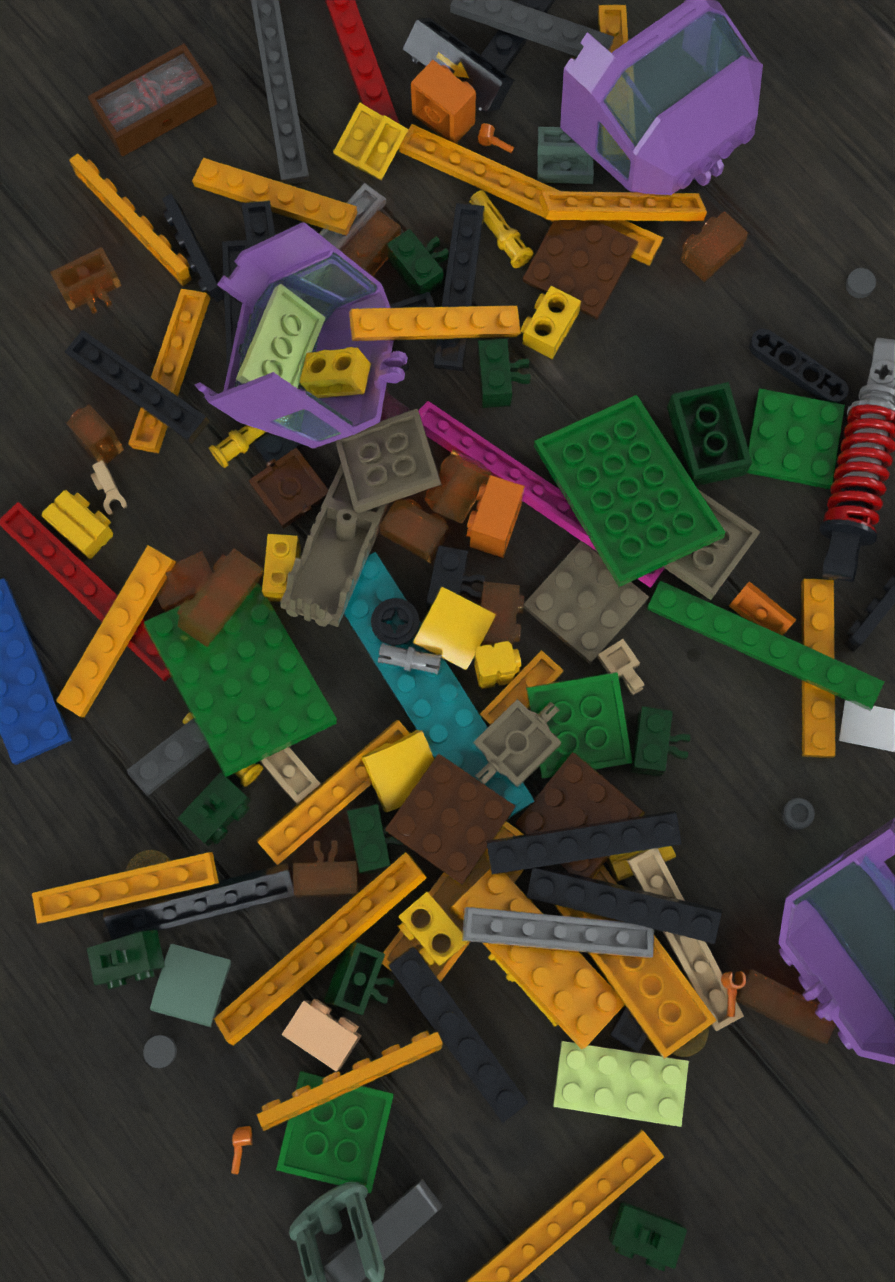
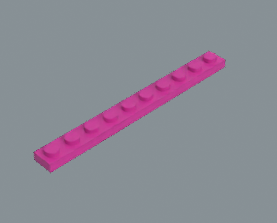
(537, 491)

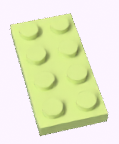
(282, 338)
(621, 1084)

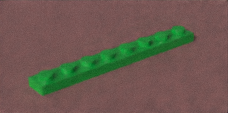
(766, 645)

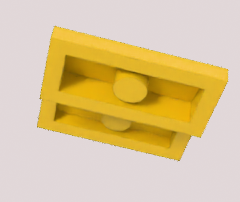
(370, 141)
(454, 628)
(398, 768)

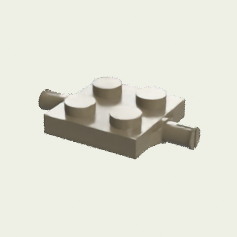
(517, 743)

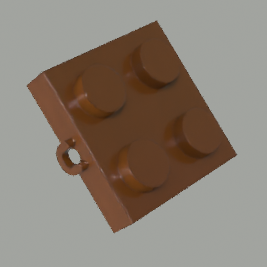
(289, 487)

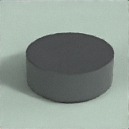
(860, 283)
(798, 813)
(160, 1051)

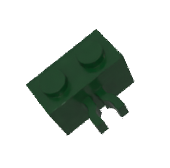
(416, 263)
(498, 373)
(653, 741)
(215, 810)
(370, 839)
(125, 958)
(355, 979)
(648, 1236)

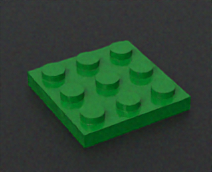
(795, 438)
(587, 721)
(338, 1138)

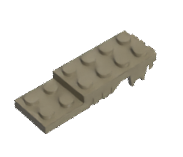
(332, 557)

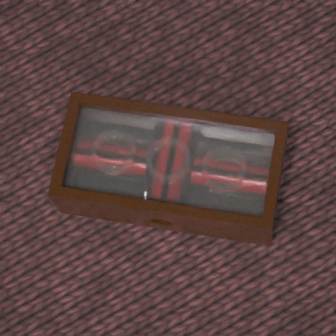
(153, 99)

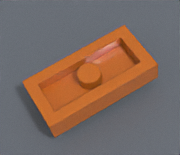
(762, 610)

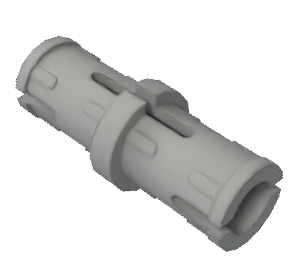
(409, 658)

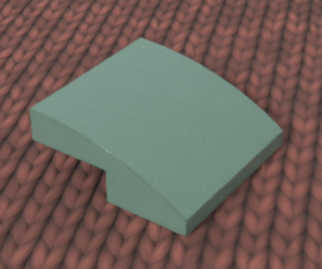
(562, 158)
(190, 985)

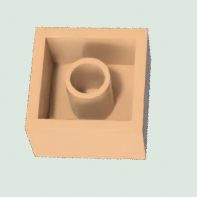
(322, 1034)

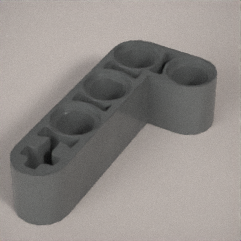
(391, 1231)

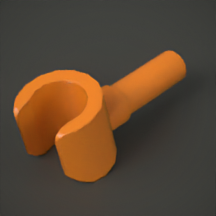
(486, 138)
(740, 981)
(241, 1137)

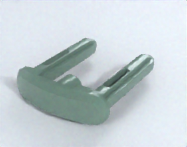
(324, 1215)

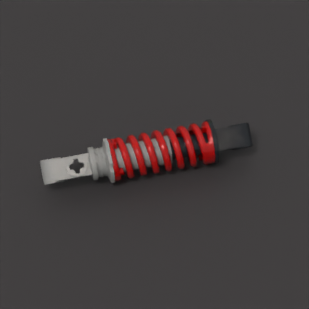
(862, 468)

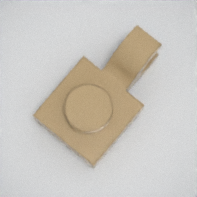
(103, 480)
(622, 660)

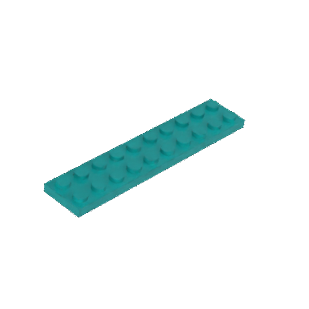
(429, 699)

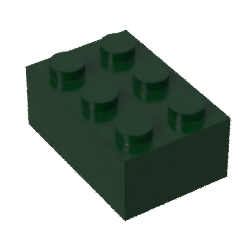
(709, 434)

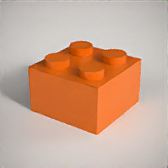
(443, 101)
(496, 515)

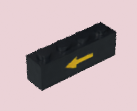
(432, 42)

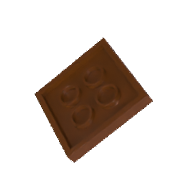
(581, 261)
(577, 798)
(450, 818)

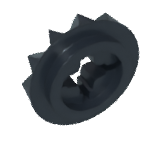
(385, 612)

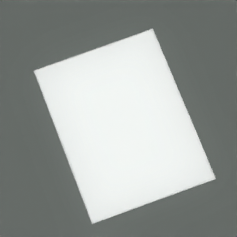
(868, 727)

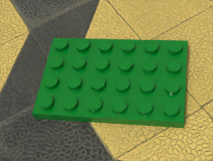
(628, 490)
(246, 686)

